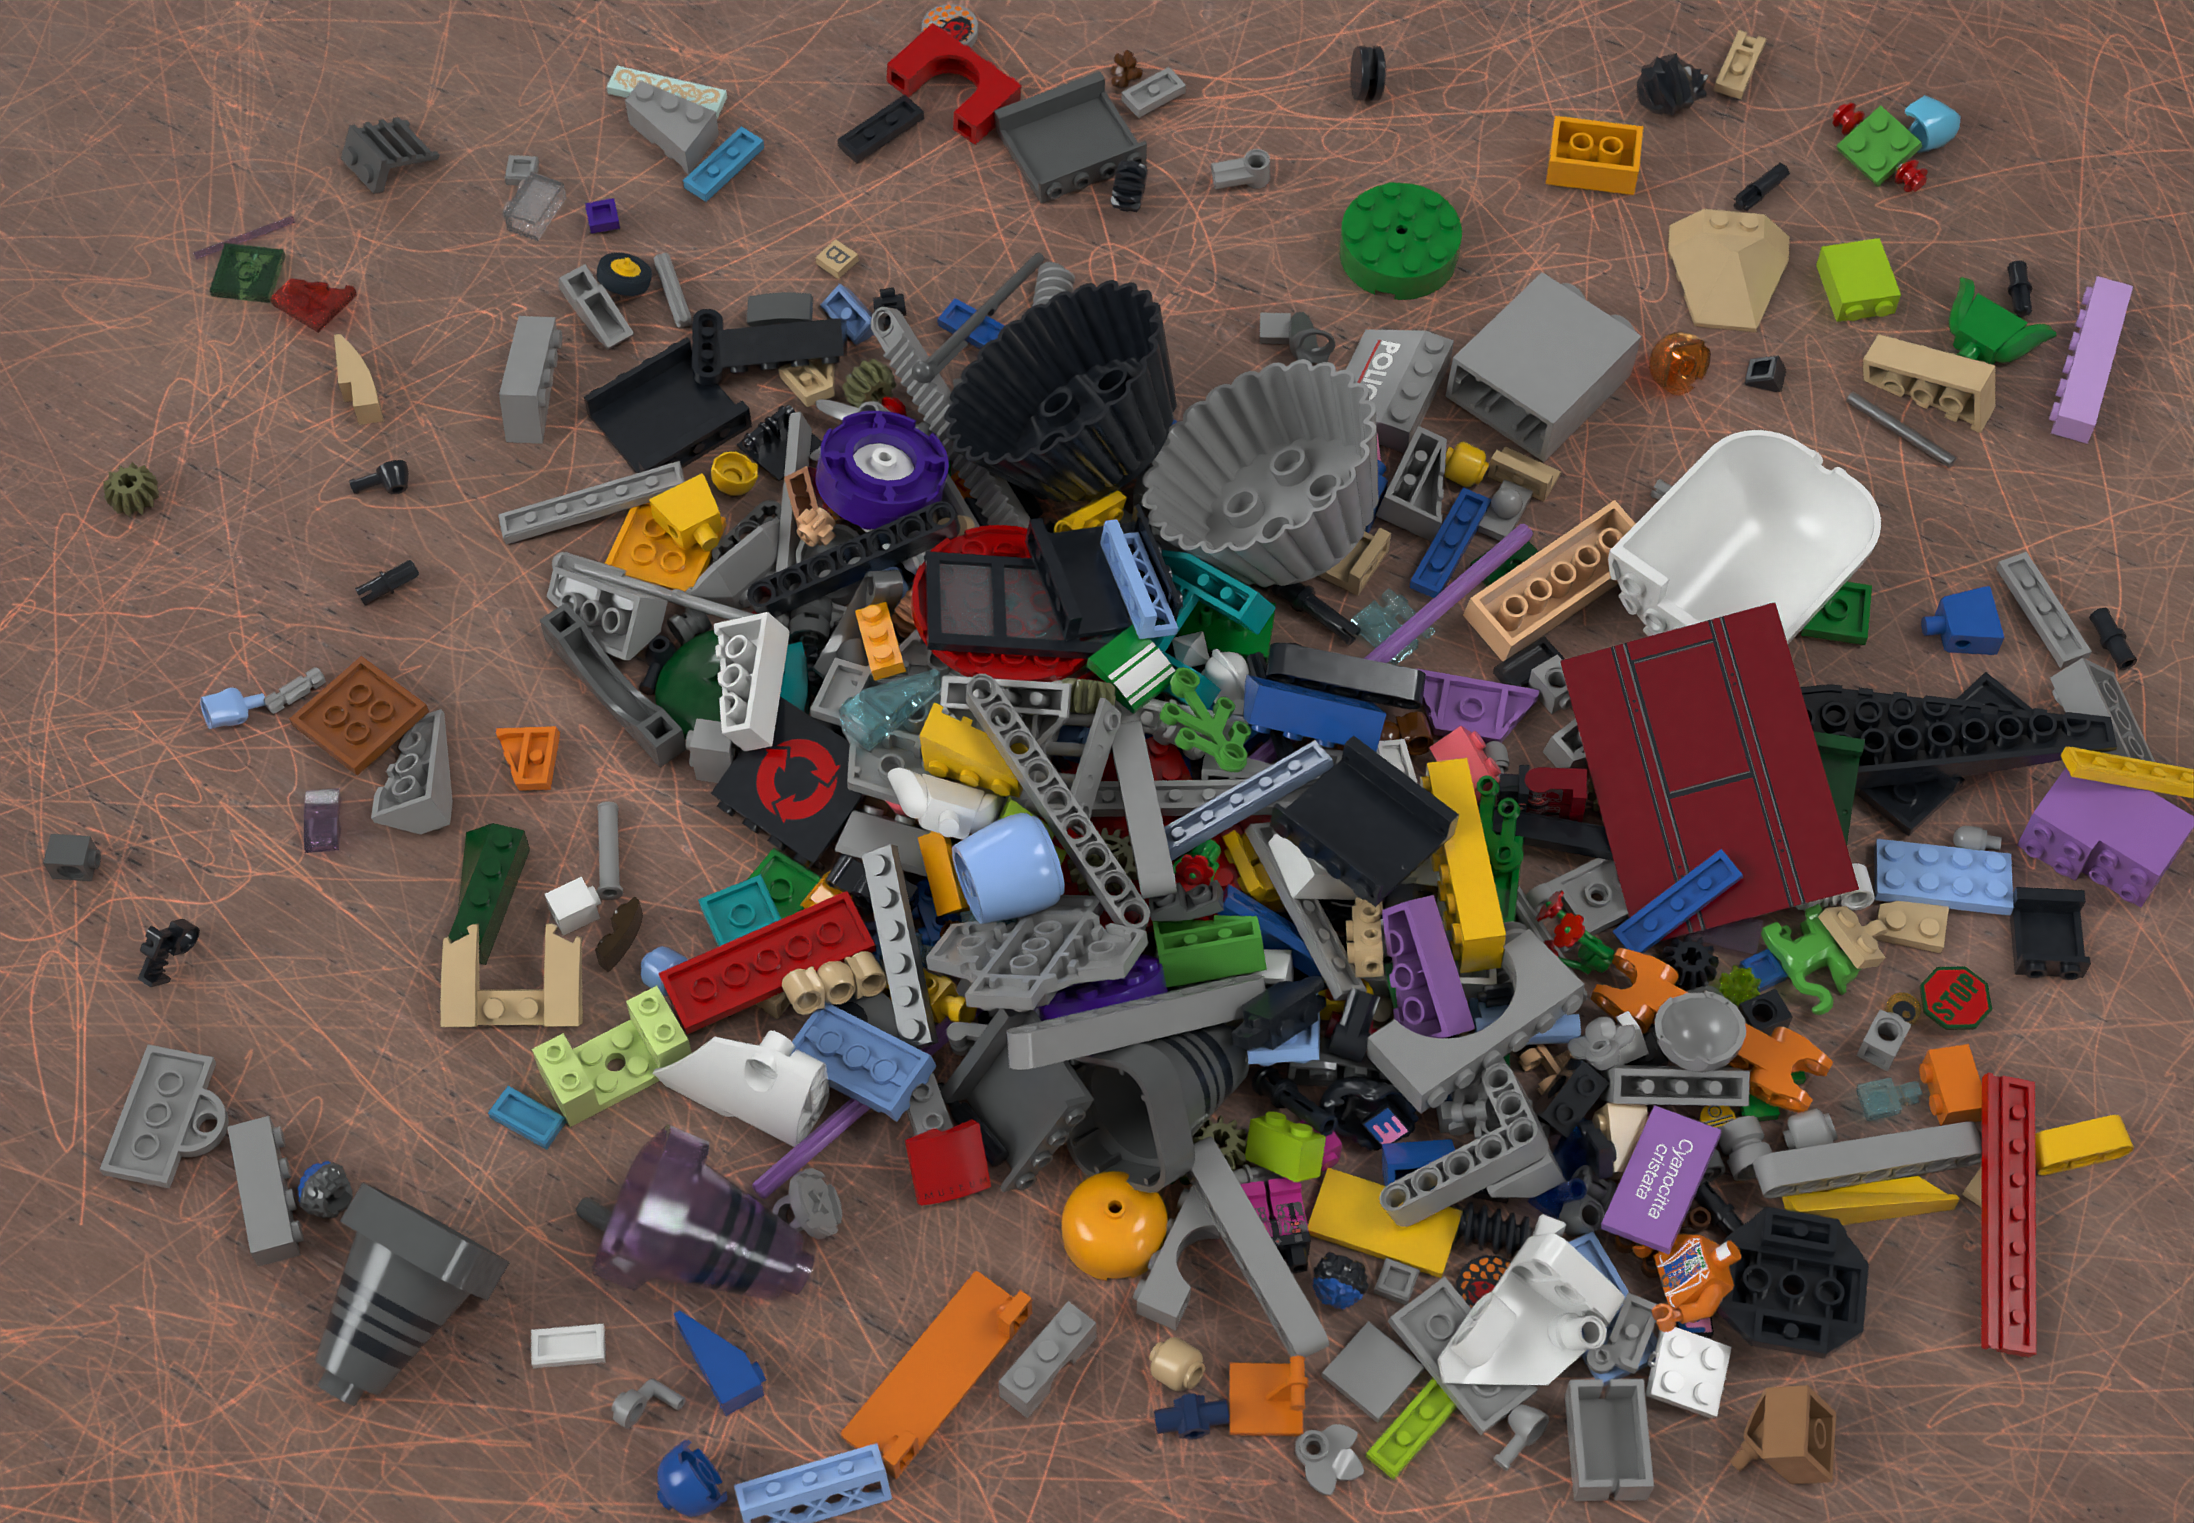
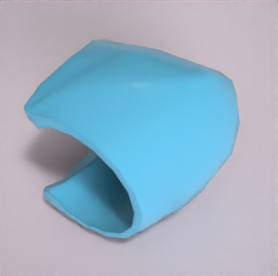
(1934, 122)

